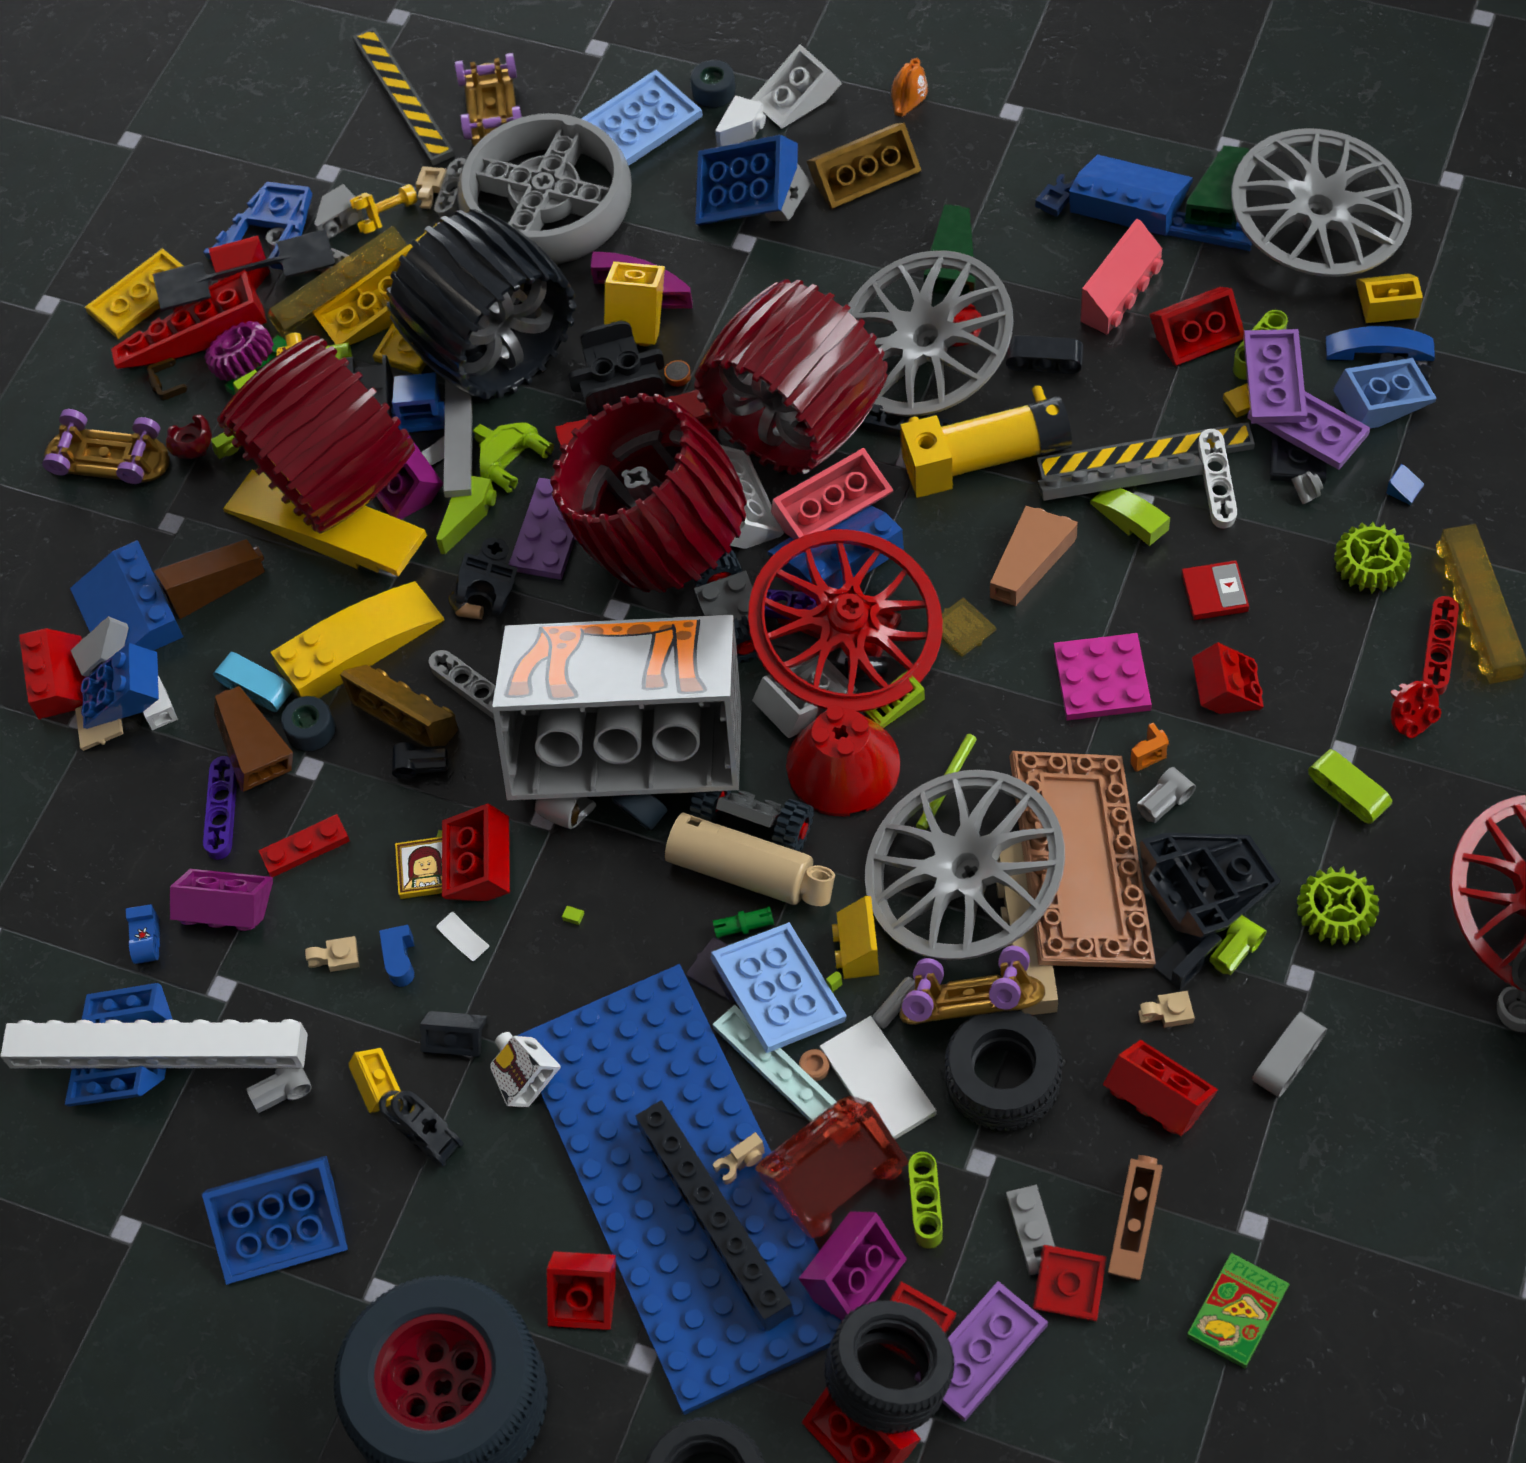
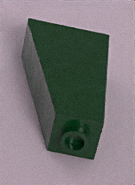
(1211, 199)
(956, 236)

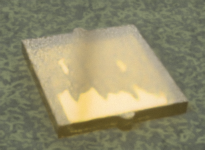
(965, 627)

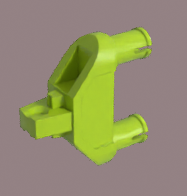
(503, 446)

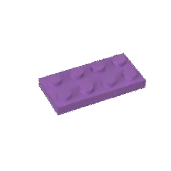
(1275, 376)
(1325, 433)
(544, 537)
(988, 1347)

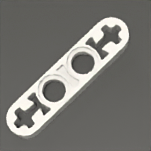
(1214, 478)

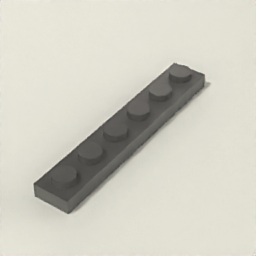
(1113, 478)

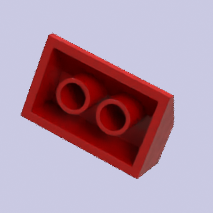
(1198, 325)
(51, 672)
(476, 855)
(1159, 1087)
(852, 1442)

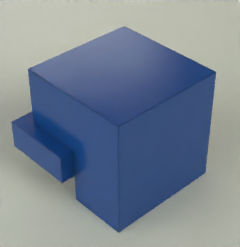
(418, 402)

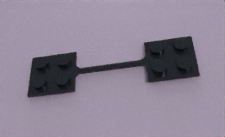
(191, 283)

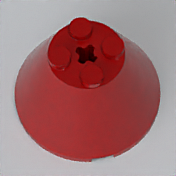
(843, 763)

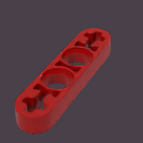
(1440, 645)

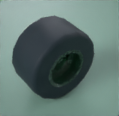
(713, 83)
(308, 723)
(642, 808)

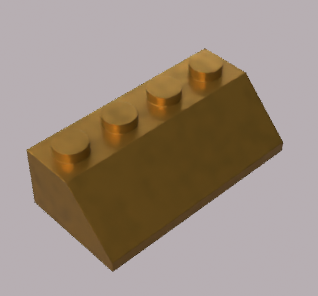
(864, 165)
(399, 706)

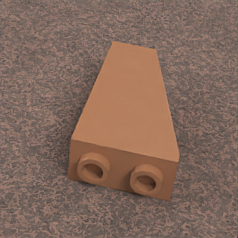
(1031, 552)
(1135, 1218)

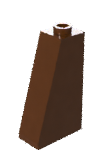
(209, 576)
(250, 740)

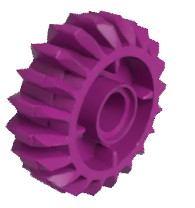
(239, 350)

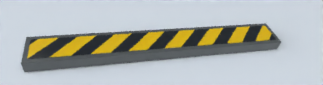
(403, 96)
(1236, 439)

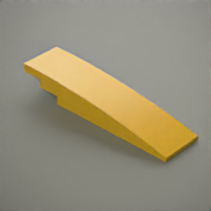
(362, 539)

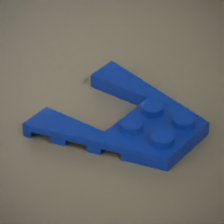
(271, 207)

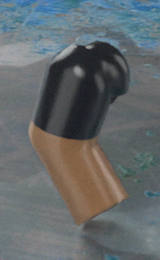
(466, 610)

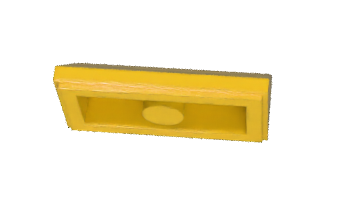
(372, 1077)

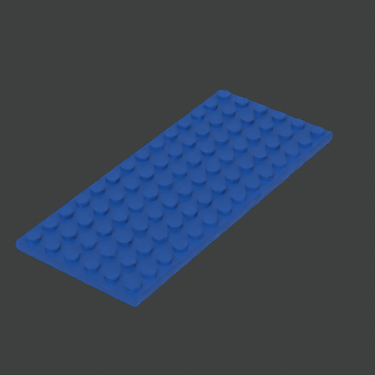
(616, 1063)

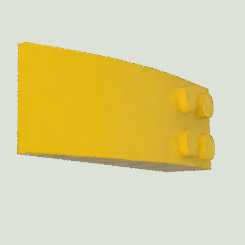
(362, 307)
(354, 638)

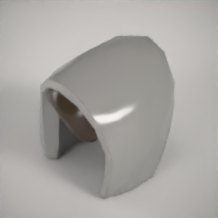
(565, 811)

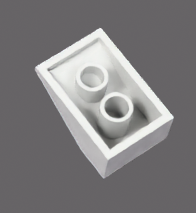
(796, 88)

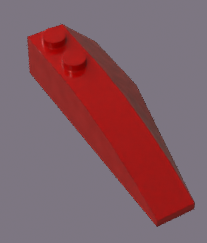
(193, 325)

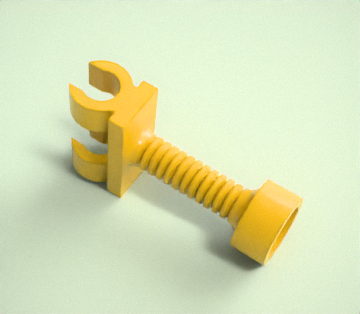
(406, 196)

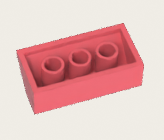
(1120, 278)
(831, 496)

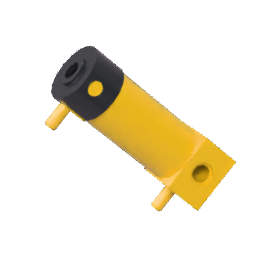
(938, 453)

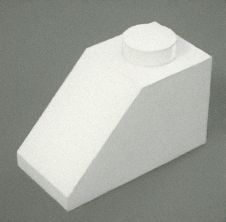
(740, 122)

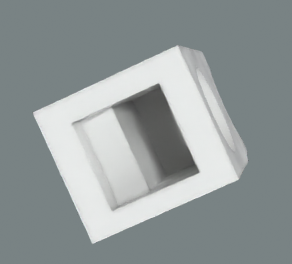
(161, 711)

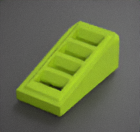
(900, 707)

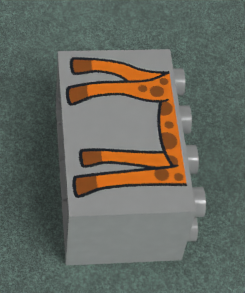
(619, 707)

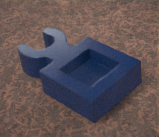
(1054, 198)

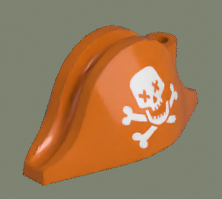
(909, 87)

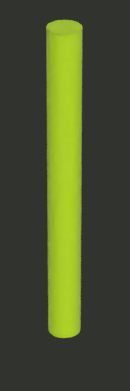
(954, 766)

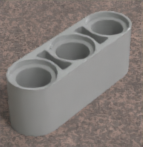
(1289, 1054)

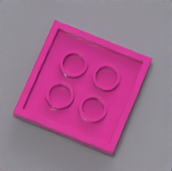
(1102, 676)

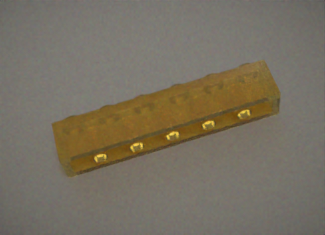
(337, 279)
(1482, 604)

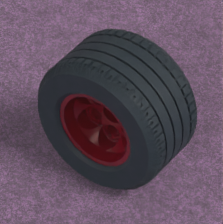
(397, 1340)

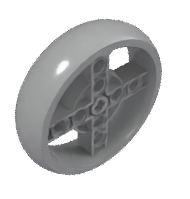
(549, 185)

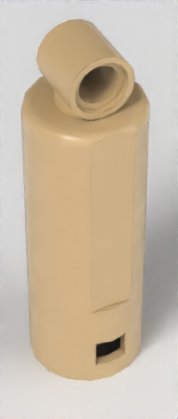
(748, 862)

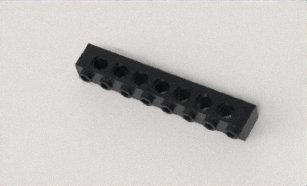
(715, 1216)

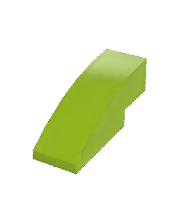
(1132, 514)

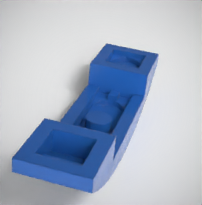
(1379, 340)

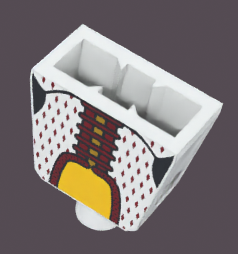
(522, 1069)

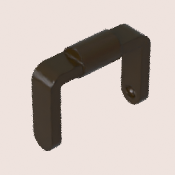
(155, 382)

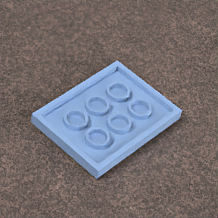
(645, 115)
(778, 987)

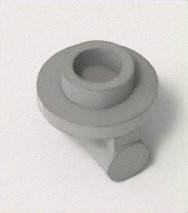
(1307, 486)

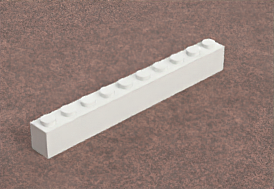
(155, 1044)

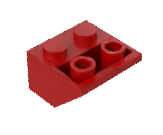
(1227, 680)

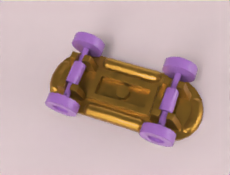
(488, 97)
(105, 453)
(971, 996)

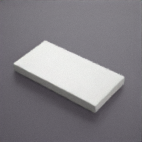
(877, 1074)

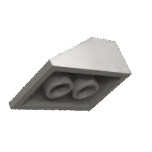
(787, 710)

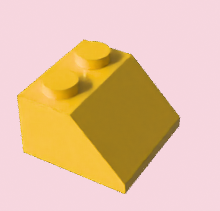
(857, 940)

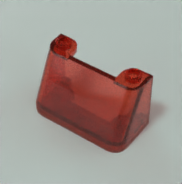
(831, 1162)

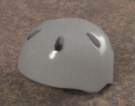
(1511, 1011)

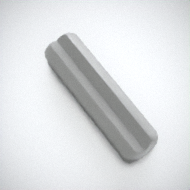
(893, 1004)

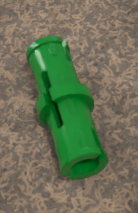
(743, 922)

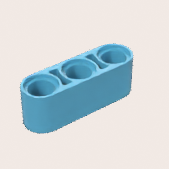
(257, 682)

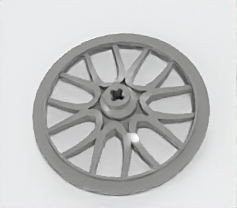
(1322, 201)
(936, 326)
(959, 856)

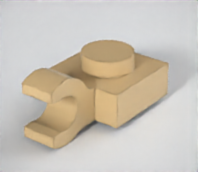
(428, 183)
(339, 955)
(1171, 1008)
(744, 1154)

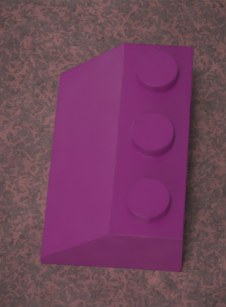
(411, 488)
(220, 898)
(853, 1265)

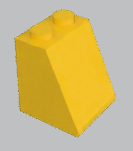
(635, 297)

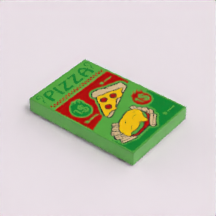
(1238, 1310)

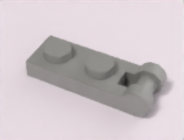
(1029, 1224)

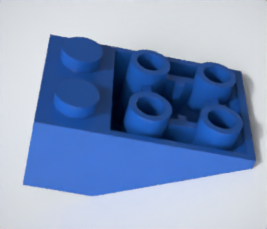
(120, 686)

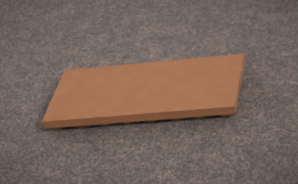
(1101, 900)

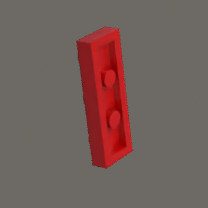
(304, 845)

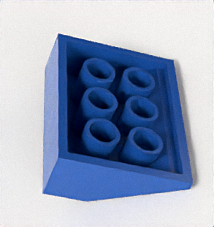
(744, 178)
(1127, 192)
(826, 557)
(128, 592)
(275, 1219)

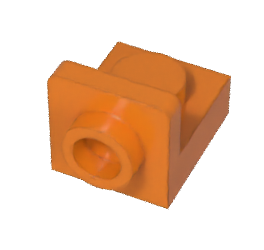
(1150, 751)

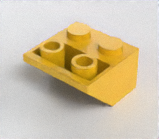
(1390, 297)

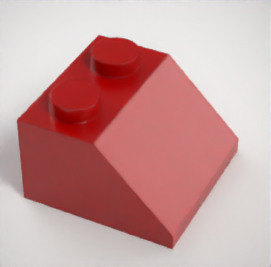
(581, 1290)

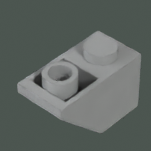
(336, 212)
(100, 645)

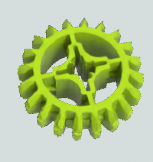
(1373, 570)
(1341, 920)

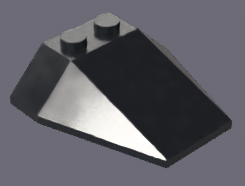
(1205, 878)

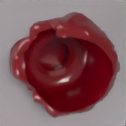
(190, 440)

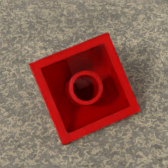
(240, 254)

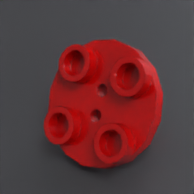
(1415, 708)

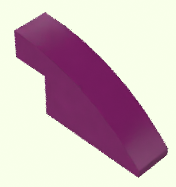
(675, 292)

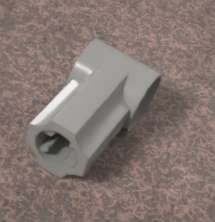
(1170, 790)
(284, 1084)

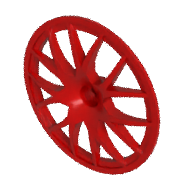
(841, 628)
(1513, 867)

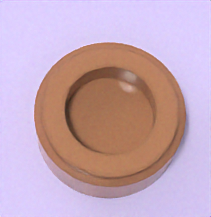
(815, 1064)

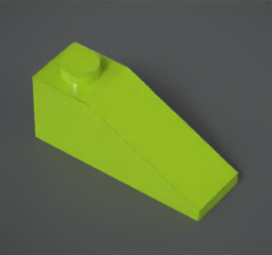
(465, 513)

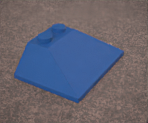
(110, 1084)

